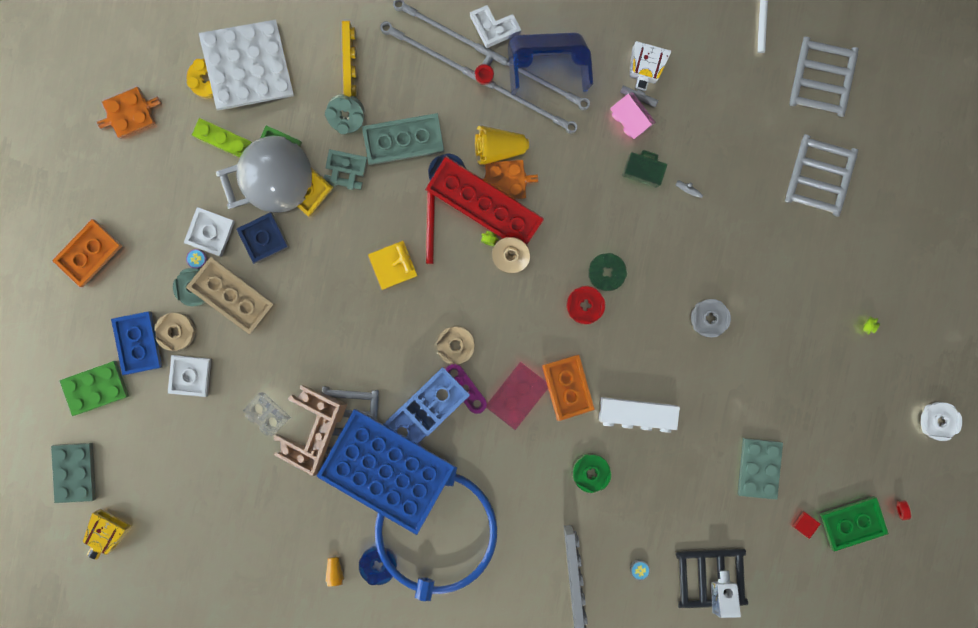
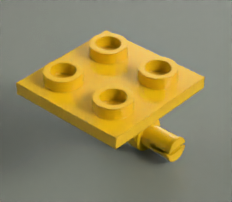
(392, 265)

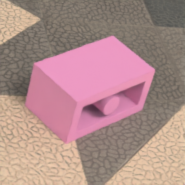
(632, 115)

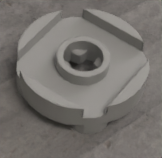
(717, 326)

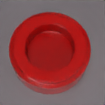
(484, 74)
(903, 510)

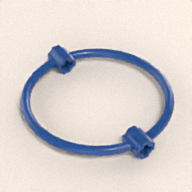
(425, 586)

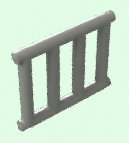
(847, 72)
(845, 172)
(353, 395)

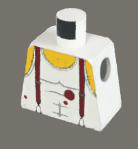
(647, 64)

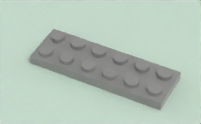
(575, 577)

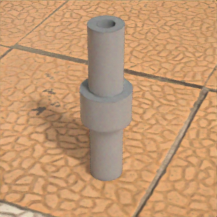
(640, 95)

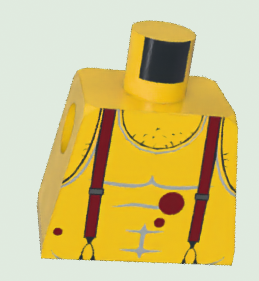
(104, 533)

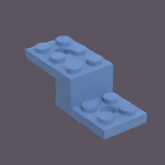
(425, 410)

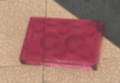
(517, 395)

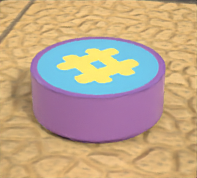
(196, 258)

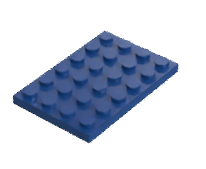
(385, 471)

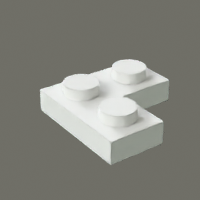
(494, 31)

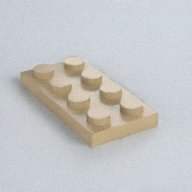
(229, 295)

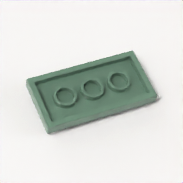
(403, 139)

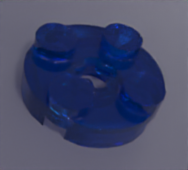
(372, 574)

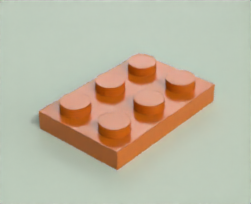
(87, 253)
(568, 387)

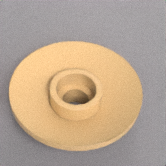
(508, 262)

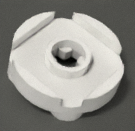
(930, 423)

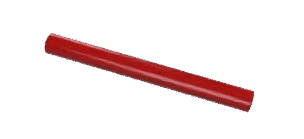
(430, 228)

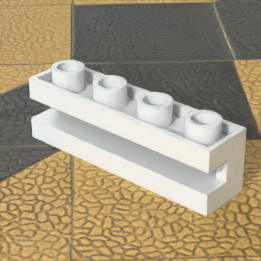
(639, 413)

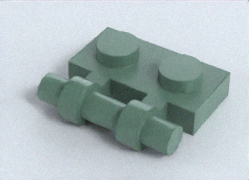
(345, 163)

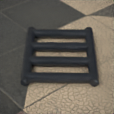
(701, 555)

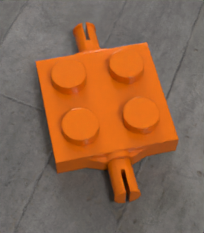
(128, 112)
(509, 177)

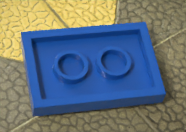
(136, 343)

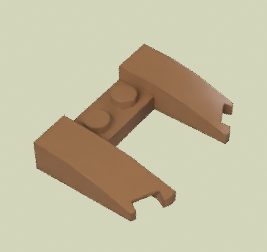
(328, 412)

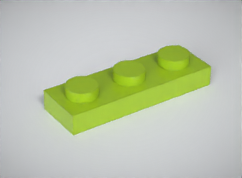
(220, 137)

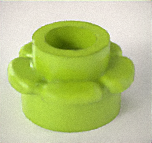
(489, 238)
(871, 325)

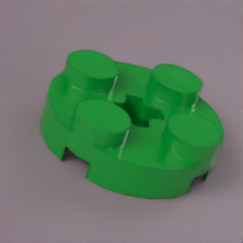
(596, 482)

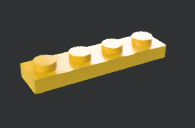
(349, 54)

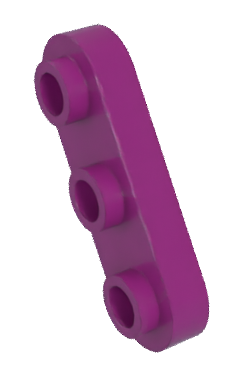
(475, 394)

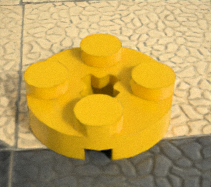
(195, 81)

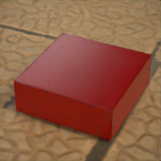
(806, 524)

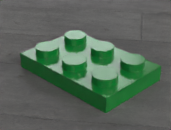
(854, 523)

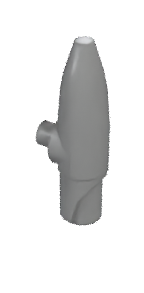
(688, 188)

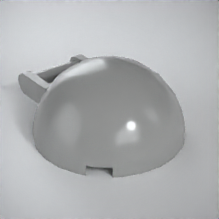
(270, 175)

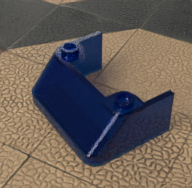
(523, 48)

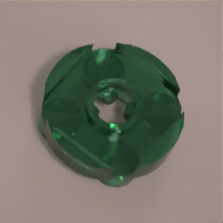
(596, 271)

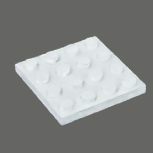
(246, 64)

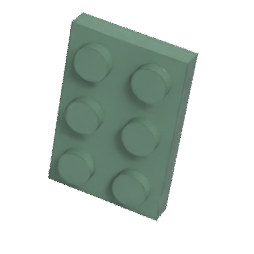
(760, 468)
(73, 472)

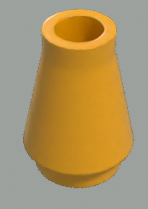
(334, 572)

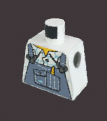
(725, 604)

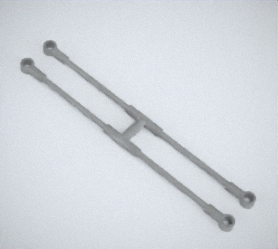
(490, 56)

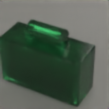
(645, 169)

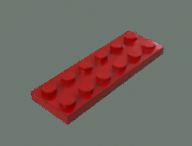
(483, 202)

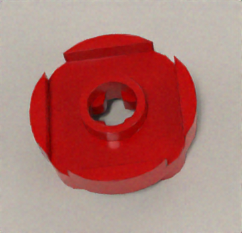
(579, 296)

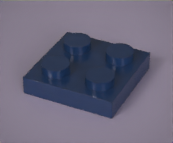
(262, 237)

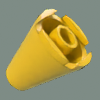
(498, 144)

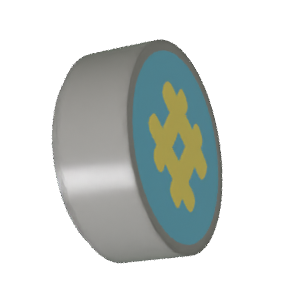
(639, 569)

